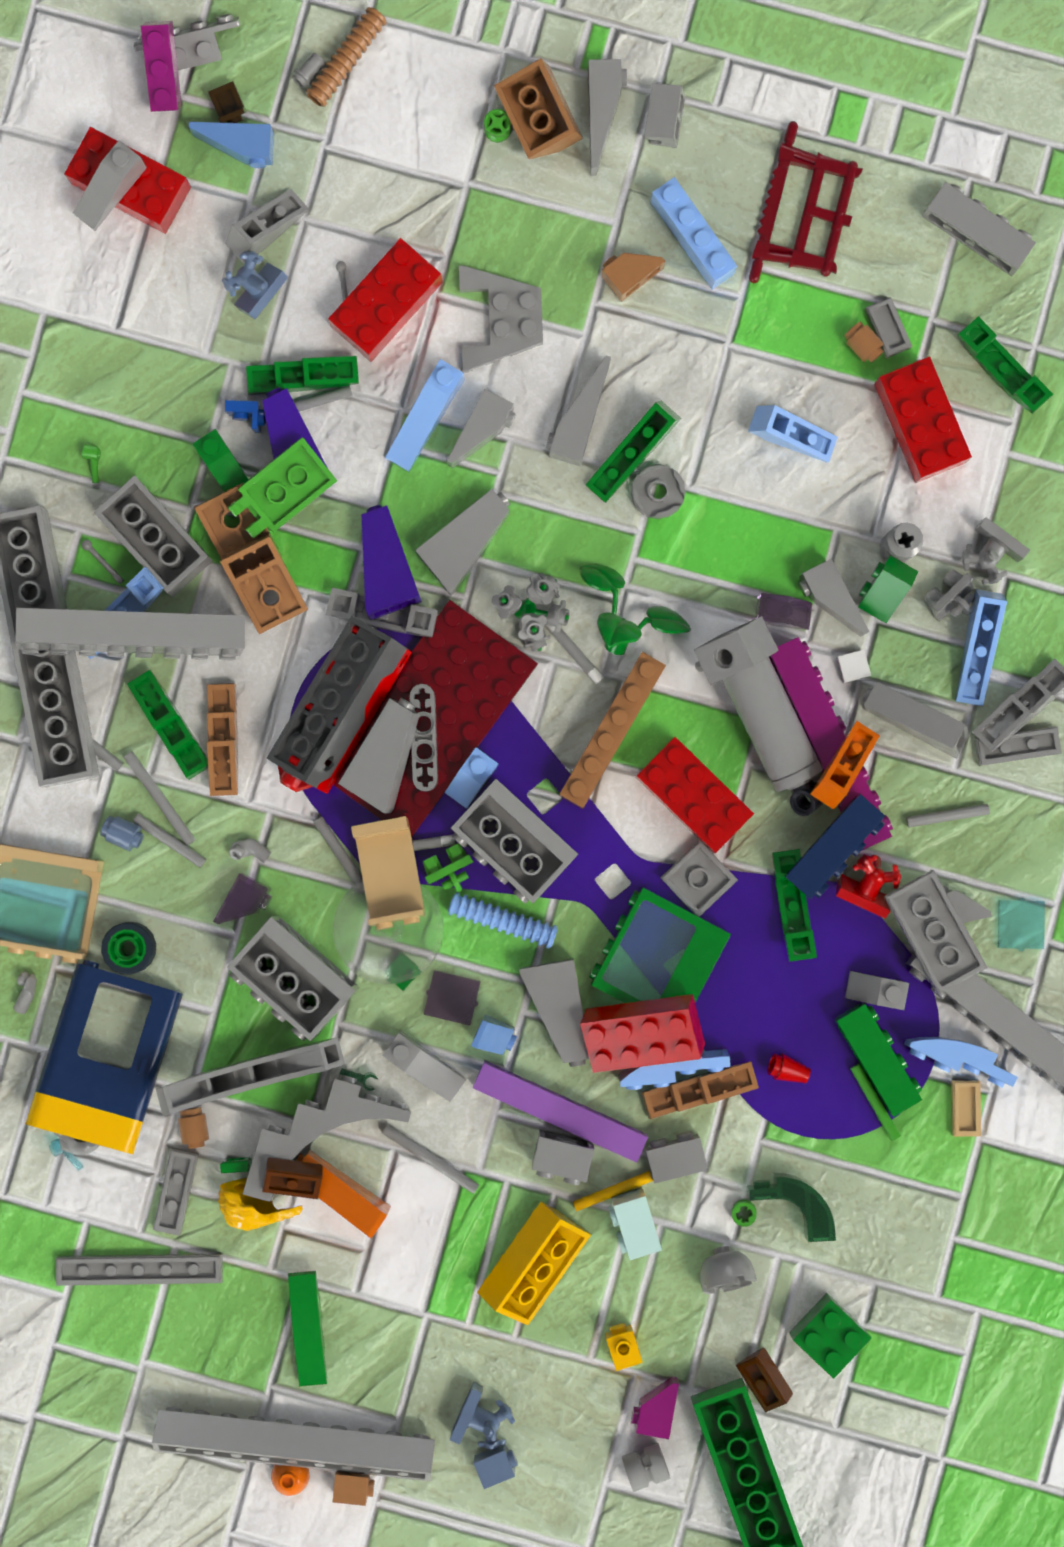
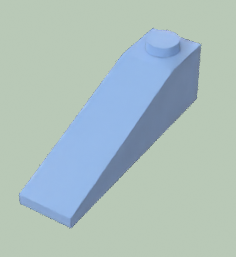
(425, 414)
(980, 646)

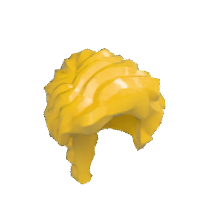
(249, 1212)

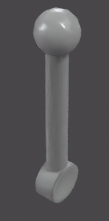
(341, 267)
(87, 545)

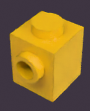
(623, 1346)

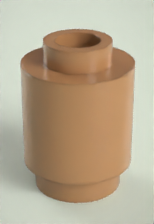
(864, 342)
(193, 1127)

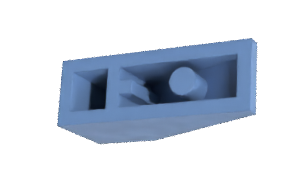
(244, 142)
(494, 1036)

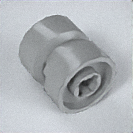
(636, 1471)

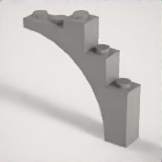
(250, 1074)
(311, 1122)

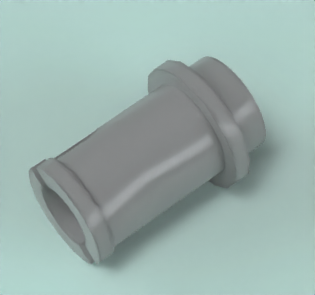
(308, 70)

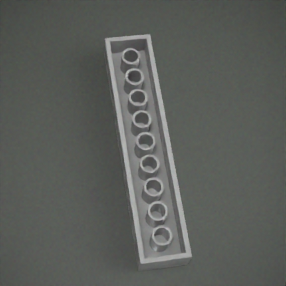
(47, 682)

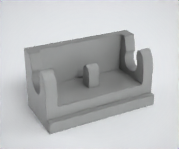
(665, 115)

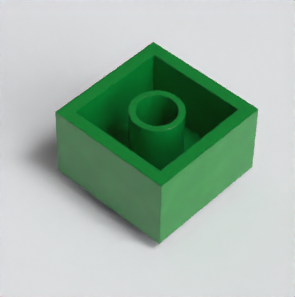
(830, 1335)

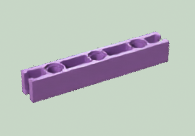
(560, 1111)

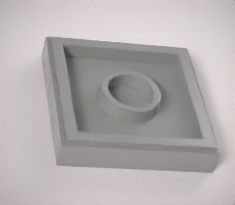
(698, 878)

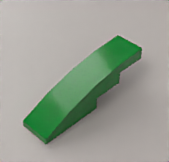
(303, 375)
(169, 724)
(307, 1328)

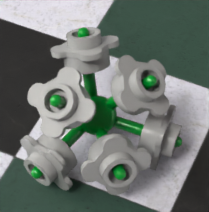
(530, 624)

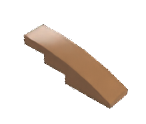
(222, 739)
(700, 1090)

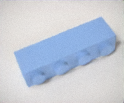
(693, 233)

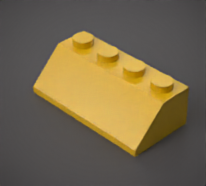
(533, 1264)

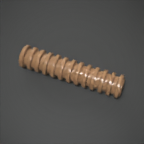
(346, 56)

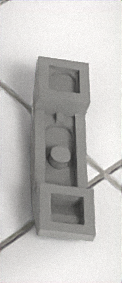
(410, 620)

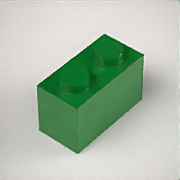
(887, 589)

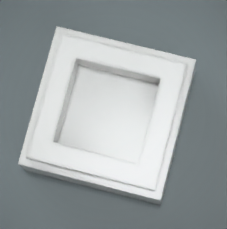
(853, 666)

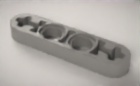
(428, 737)

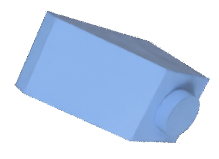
(471, 777)

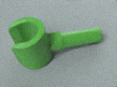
(92, 453)

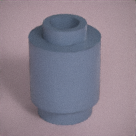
(122, 833)

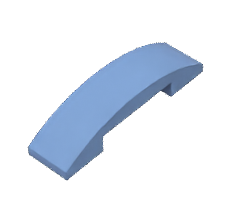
(138, 595)

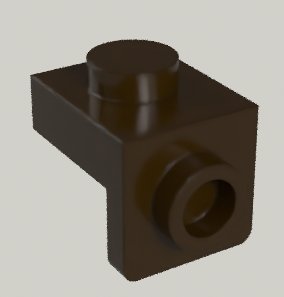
(228, 103)

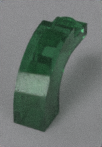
(816, 1213)

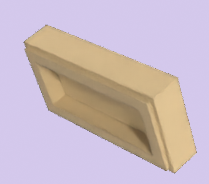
(966, 1108)

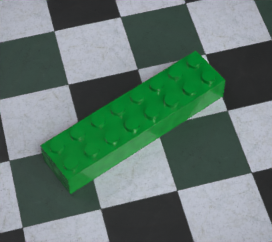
(745, 1466)

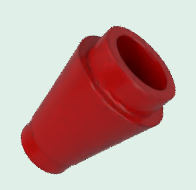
(787, 1069)

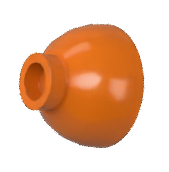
(289, 1479)

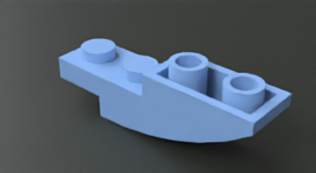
(952, 1053)
(664, 1074)

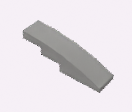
(1022, 706)

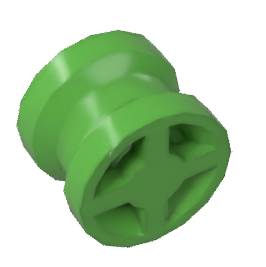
(497, 120)

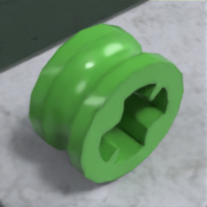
(751, 1217)

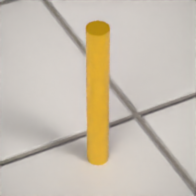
(612, 1191)

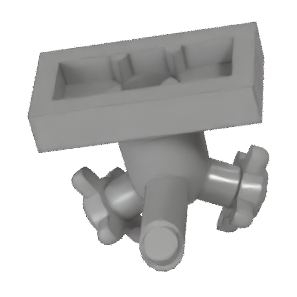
(998, 544)

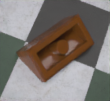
(292, 1178)
(765, 1380)

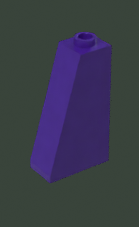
(285, 422)
(386, 570)

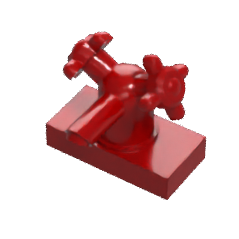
(867, 891)

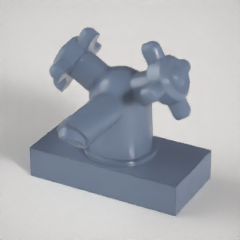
(258, 286)
(480, 1419)

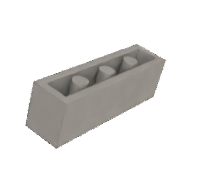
(979, 228)

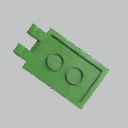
(283, 488)

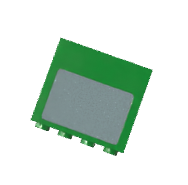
(658, 952)

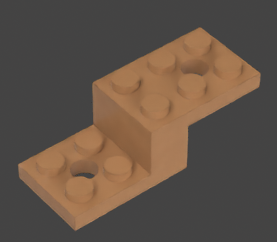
(251, 563)

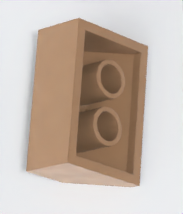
(538, 110)

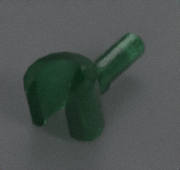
(360, 1077)

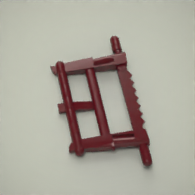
(819, 164)

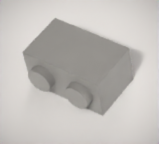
(676, 1157)

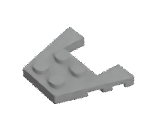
(513, 317)

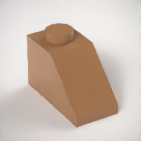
(630, 272)

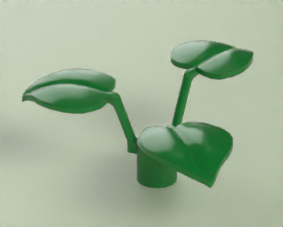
(618, 631)

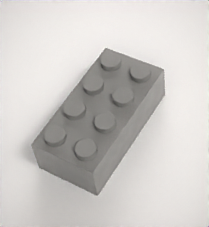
(153, 536)

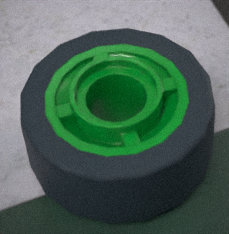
(113, 950)

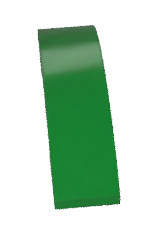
(1002, 367)
(793, 909)

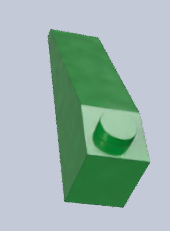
(633, 450)
(220, 461)

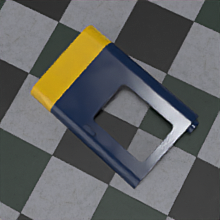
(91, 1097)

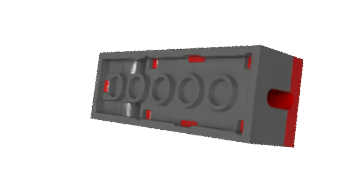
(337, 707)

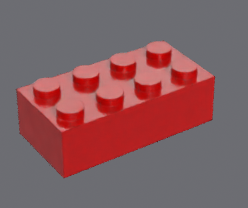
(151, 199)
(385, 300)
(922, 419)
(694, 795)
(642, 1033)

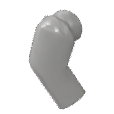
(247, 848)
(27, 994)

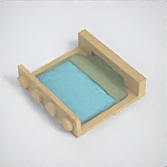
(47, 902)

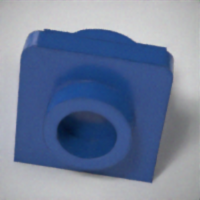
(243, 410)

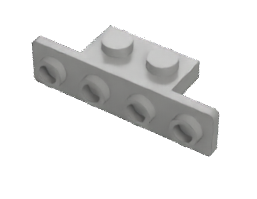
(198, 43)

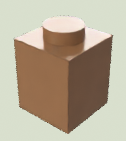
(352, 1488)

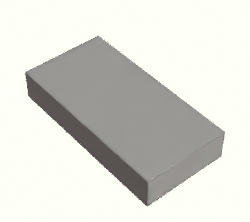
(888, 327)

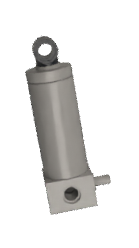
(764, 708)

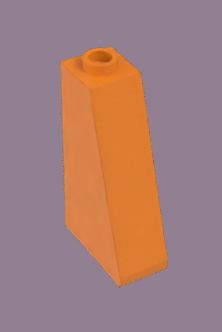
(349, 1197)

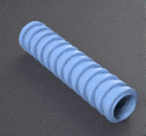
(502, 920)

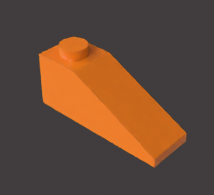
(845, 765)

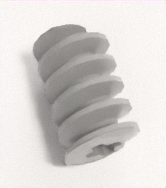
(903, 533)

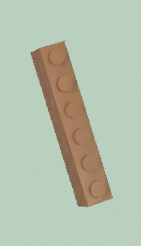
(612, 730)

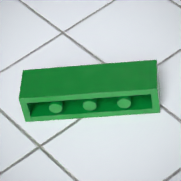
(878, 1059)

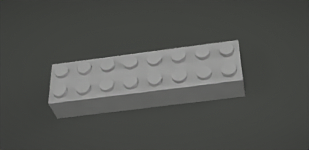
(129, 633)

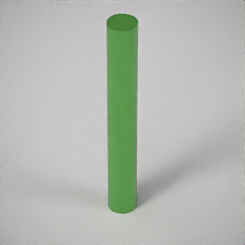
(875, 1102)

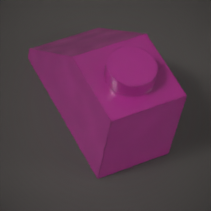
(656, 1410)

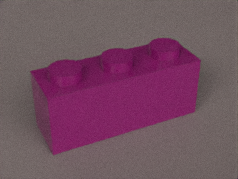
(161, 66)

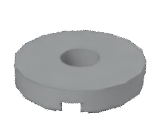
(658, 475)

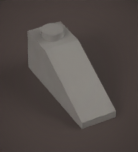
(109, 185)
(265, 224)
(484, 424)
(830, 593)
(424, 1066)

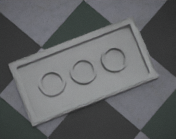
(935, 932)

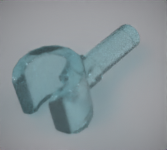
(55, 1149)

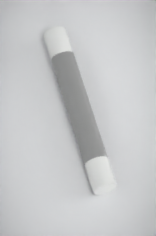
(577, 654)
(434, 842)

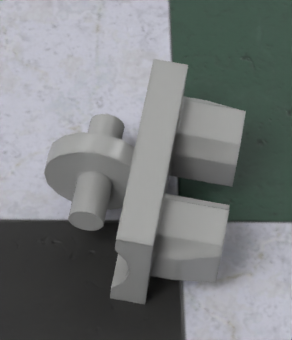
(955, 600)

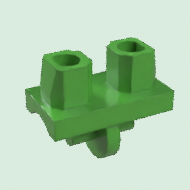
(436, 871)

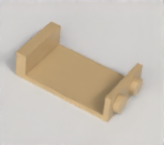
(389, 872)

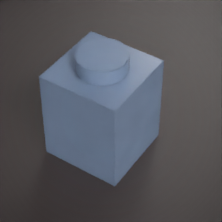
(495, 1466)

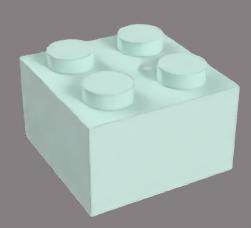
(636, 1224)

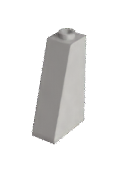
(461, 542)
(916, 719)
(382, 758)
(559, 1004)

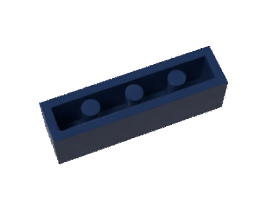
(834, 847)

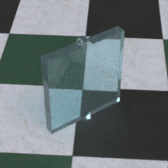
(1021, 924)

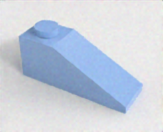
(792, 432)

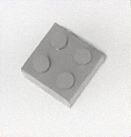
(562, 1157)

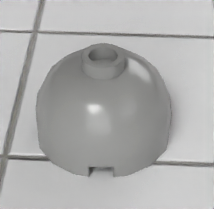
(726, 1270)

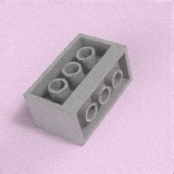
(516, 822)
(303, 962)

